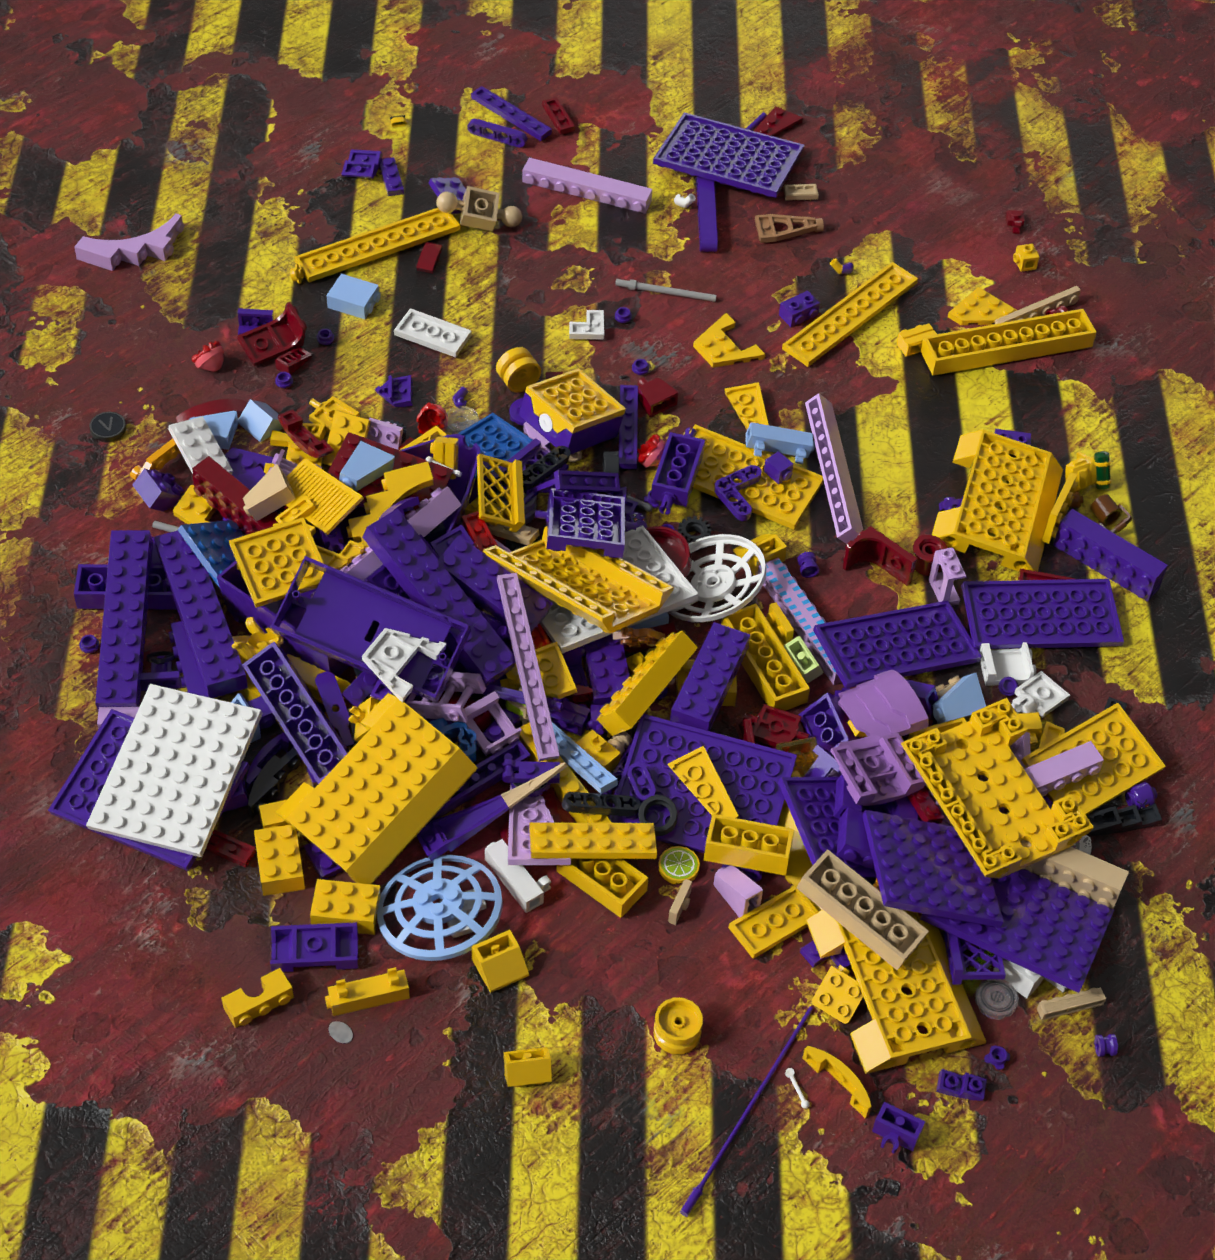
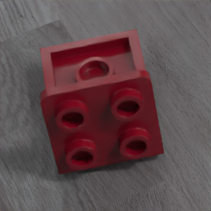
(274, 337)
(878, 549)

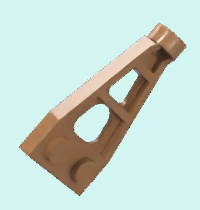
(767, 232)

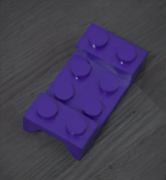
(314, 946)

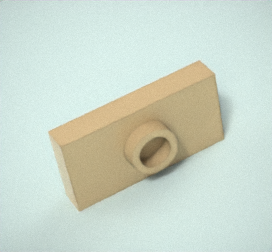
(801, 192)
(681, 902)

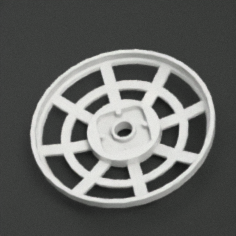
(723, 576)

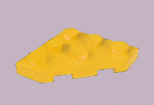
(979, 308)
(553, 670)

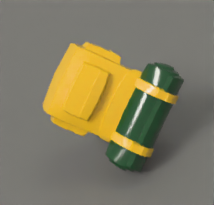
(1091, 470)

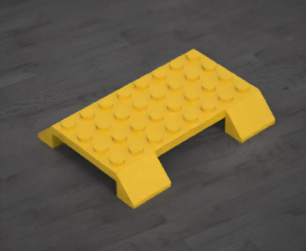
(380, 791)

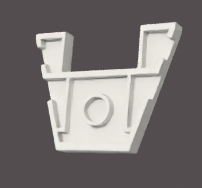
(392, 653)

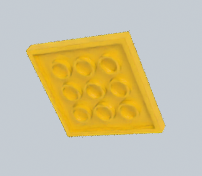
(273, 558)

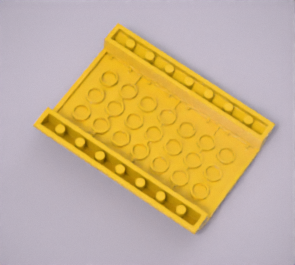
(587, 582)

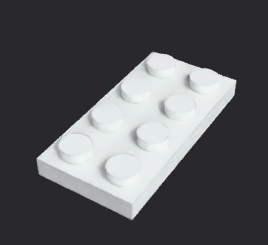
(432, 332)
(197, 443)

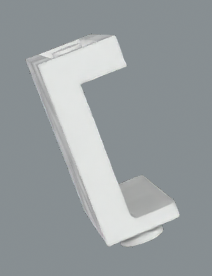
(1006, 663)

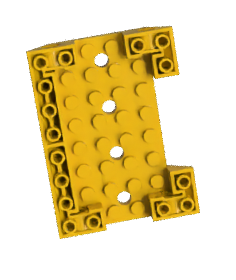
(1024, 501)
(975, 804)
(933, 1002)

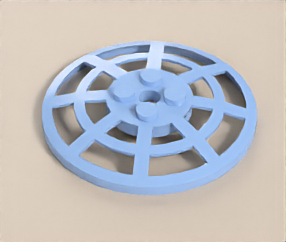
(441, 912)

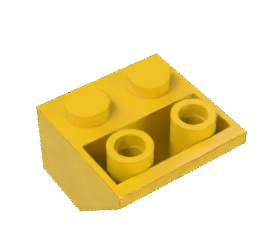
(771, 548)
(499, 961)

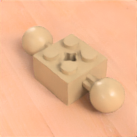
(479, 208)

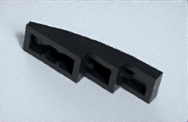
(1123, 820)

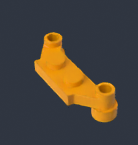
(158, 459)

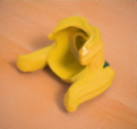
(257, 640)

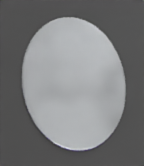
(340, 1032)

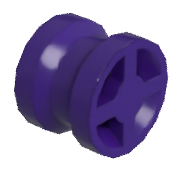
(1106, 1045)

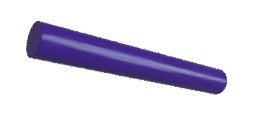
(756, 122)

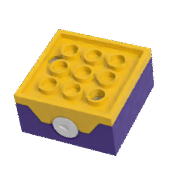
(572, 411)

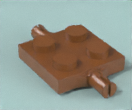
(637, 637)

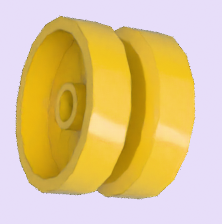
(518, 369)
(678, 1025)

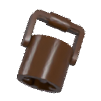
(1109, 512)

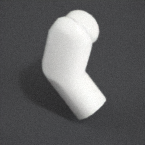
(684, 202)

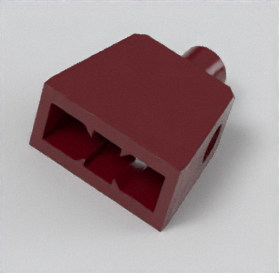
(656, 396)

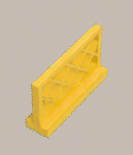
(513, 494)

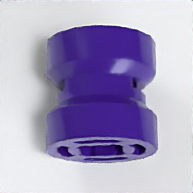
(808, 564)

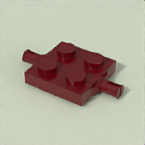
(775, 726)

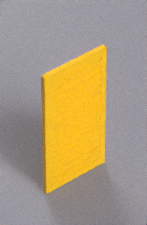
(329, 495)

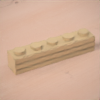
(1071, 1003)

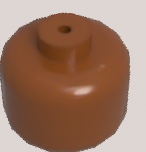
(1077, 500)

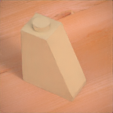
(268, 494)

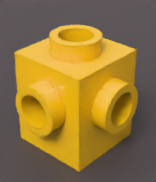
(1026, 257)

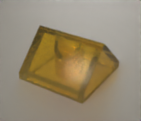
(804, 750)

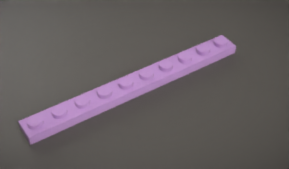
(528, 667)

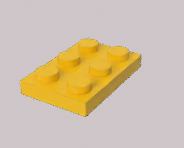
(341, 425)

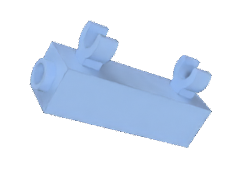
(776, 439)

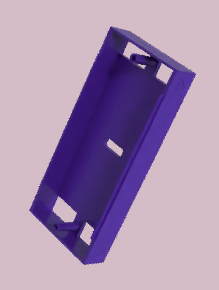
(344, 612)

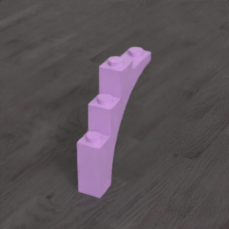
(132, 250)

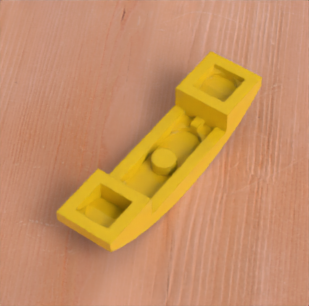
(820, 1059)

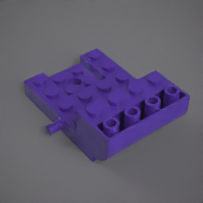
(586, 521)

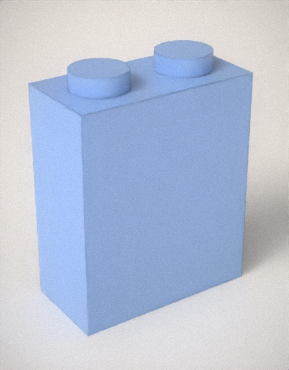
(353, 296)

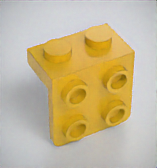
(838, 994)

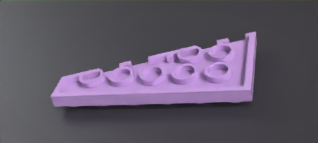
(520, 816)

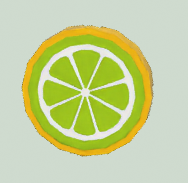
(678, 864)

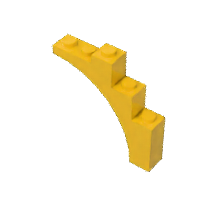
(400, 485)

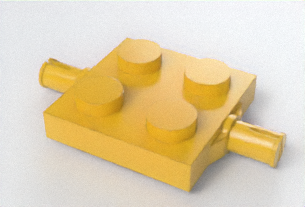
(325, 411)

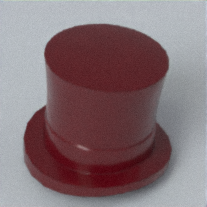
(924, 550)

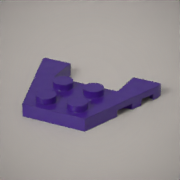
(243, 461)

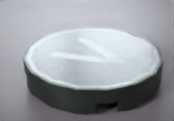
(107, 426)

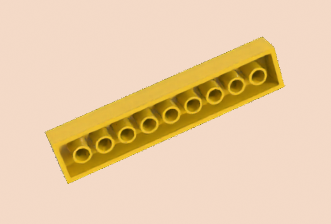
(1008, 341)

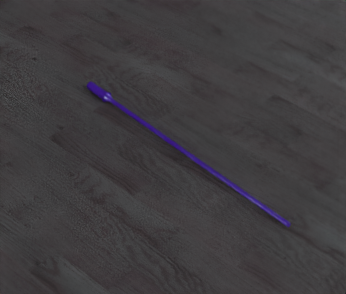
(697, 1191)

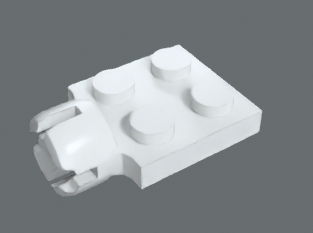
(1039, 695)

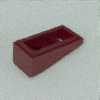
(285, 364)

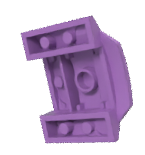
(884, 706)
(877, 769)

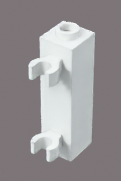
(516, 878)

